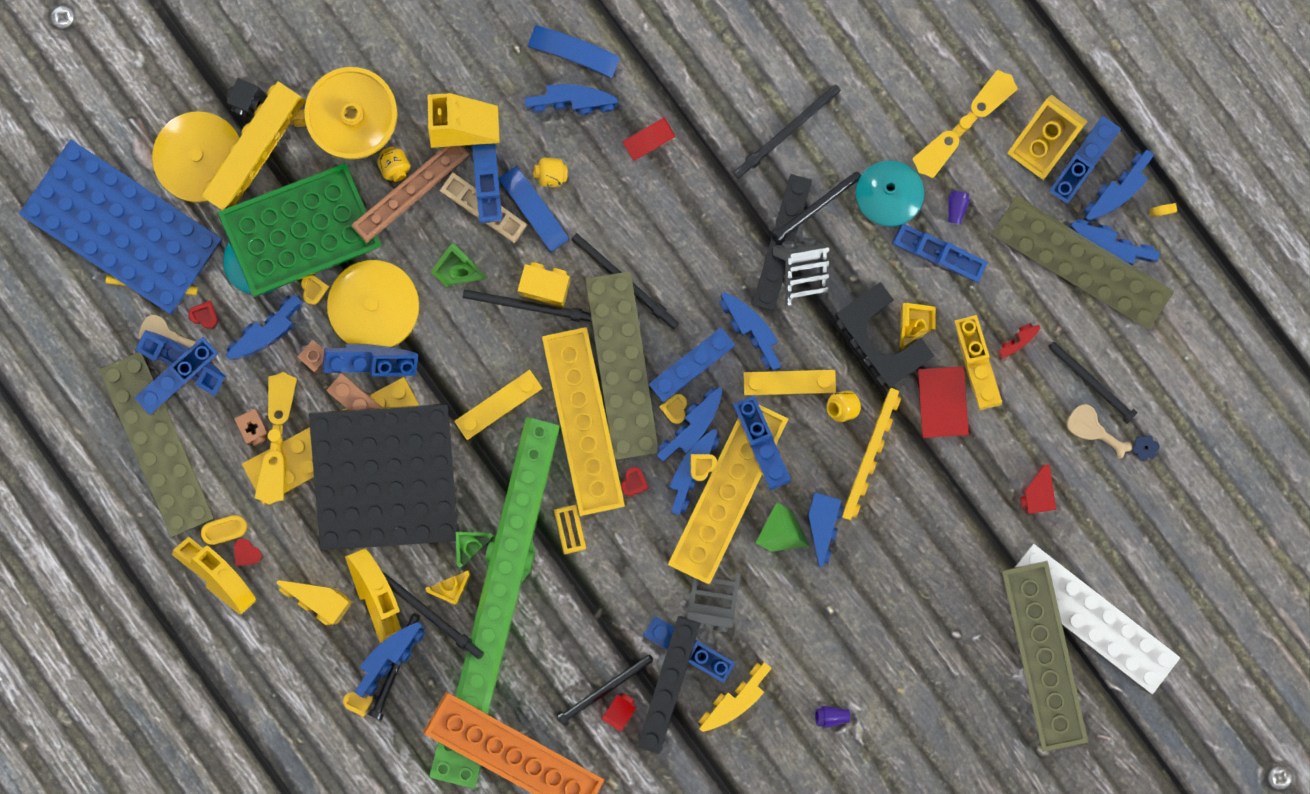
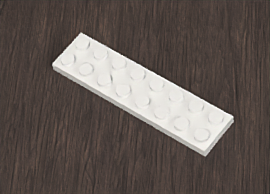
(1106, 627)

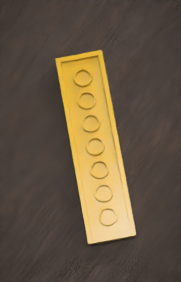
(583, 421)
(298, 449)
(722, 504)

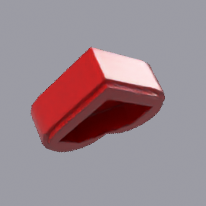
(204, 315)
(634, 482)
(245, 553)

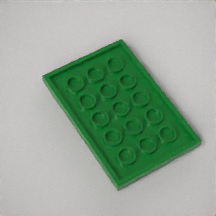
(296, 230)

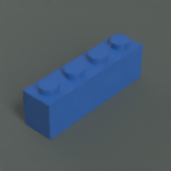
(691, 365)

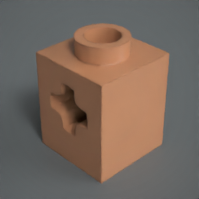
(312, 356)
(244, 424)

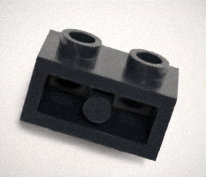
(245, 98)

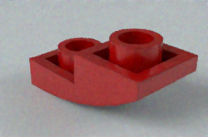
(649, 139)
(1025, 335)

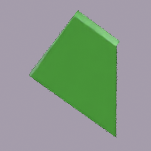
(456, 268)
(782, 531)
(469, 544)

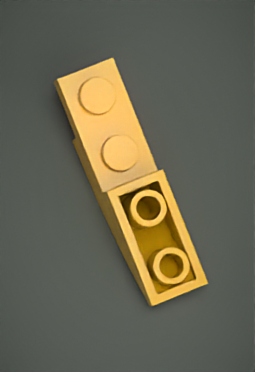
(977, 362)
(217, 573)
(376, 591)
(731, 707)

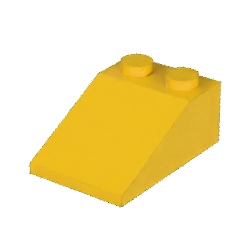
(1047, 137)

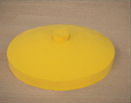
(351, 113)
(190, 152)
(373, 304)

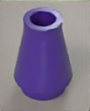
(957, 206)
(831, 716)

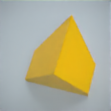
(915, 322)
(451, 589)

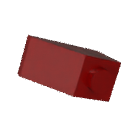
(1039, 493)
(619, 711)

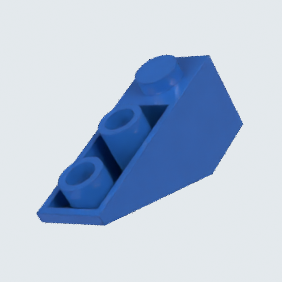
(822, 519)

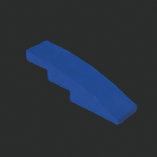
(939, 253)

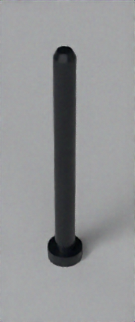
(779, 234)
(1094, 383)
(389, 680)
(603, 690)

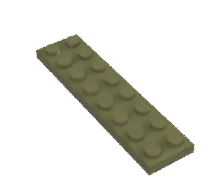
(1082, 262)
(622, 365)
(157, 447)
(1045, 656)

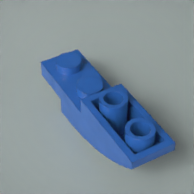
(581, 97)
(1084, 159)
(487, 183)
(1114, 195)
(1106, 239)
(748, 321)
(259, 338)
(371, 359)
(176, 375)
(699, 418)
(761, 443)
(682, 479)
(394, 649)
(701, 656)

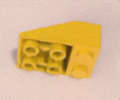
(461, 121)
(325, 601)

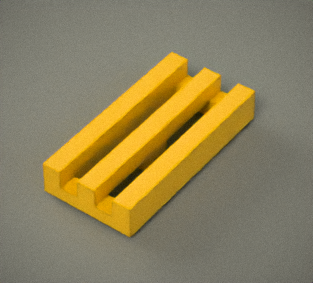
(566, 512)

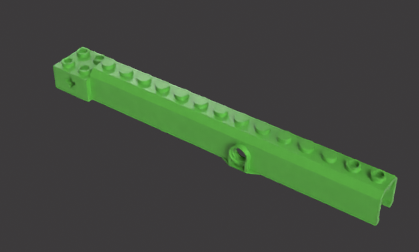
(508, 564)

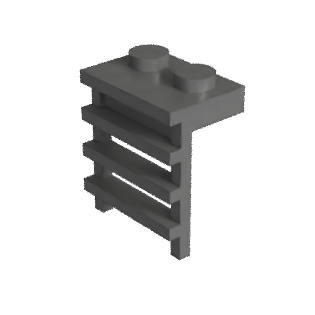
(799, 257)
(719, 617)

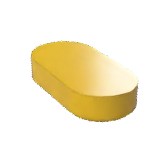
(224, 530)

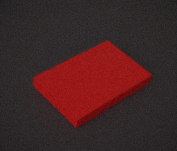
(943, 402)

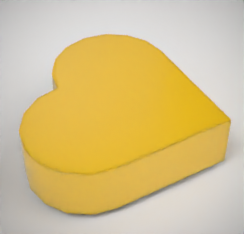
(1162, 210)
(314, 289)
(674, 408)
(701, 465)
(357, 704)

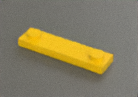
(789, 382)
(498, 405)

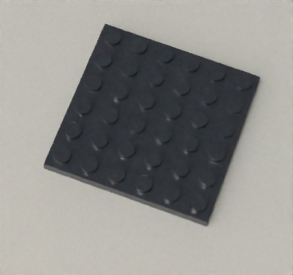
(383, 476)

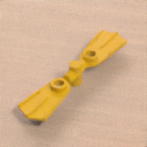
(993, 94)
(271, 477)

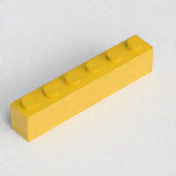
(253, 147)

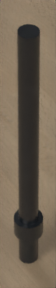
(753, 160)
(659, 311)
(574, 314)
(462, 640)

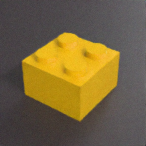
(544, 285)

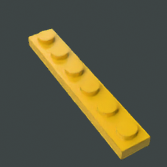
(875, 445)

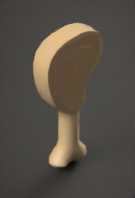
(158, 325)
(1085, 425)

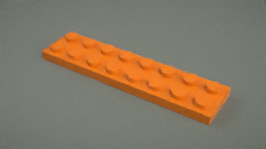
(507, 750)

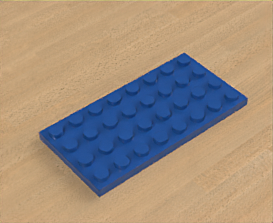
(120, 226)

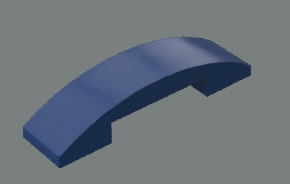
(574, 50)
(534, 208)
(168, 351)

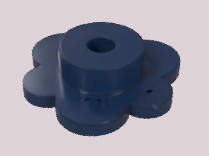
(1152, 447)

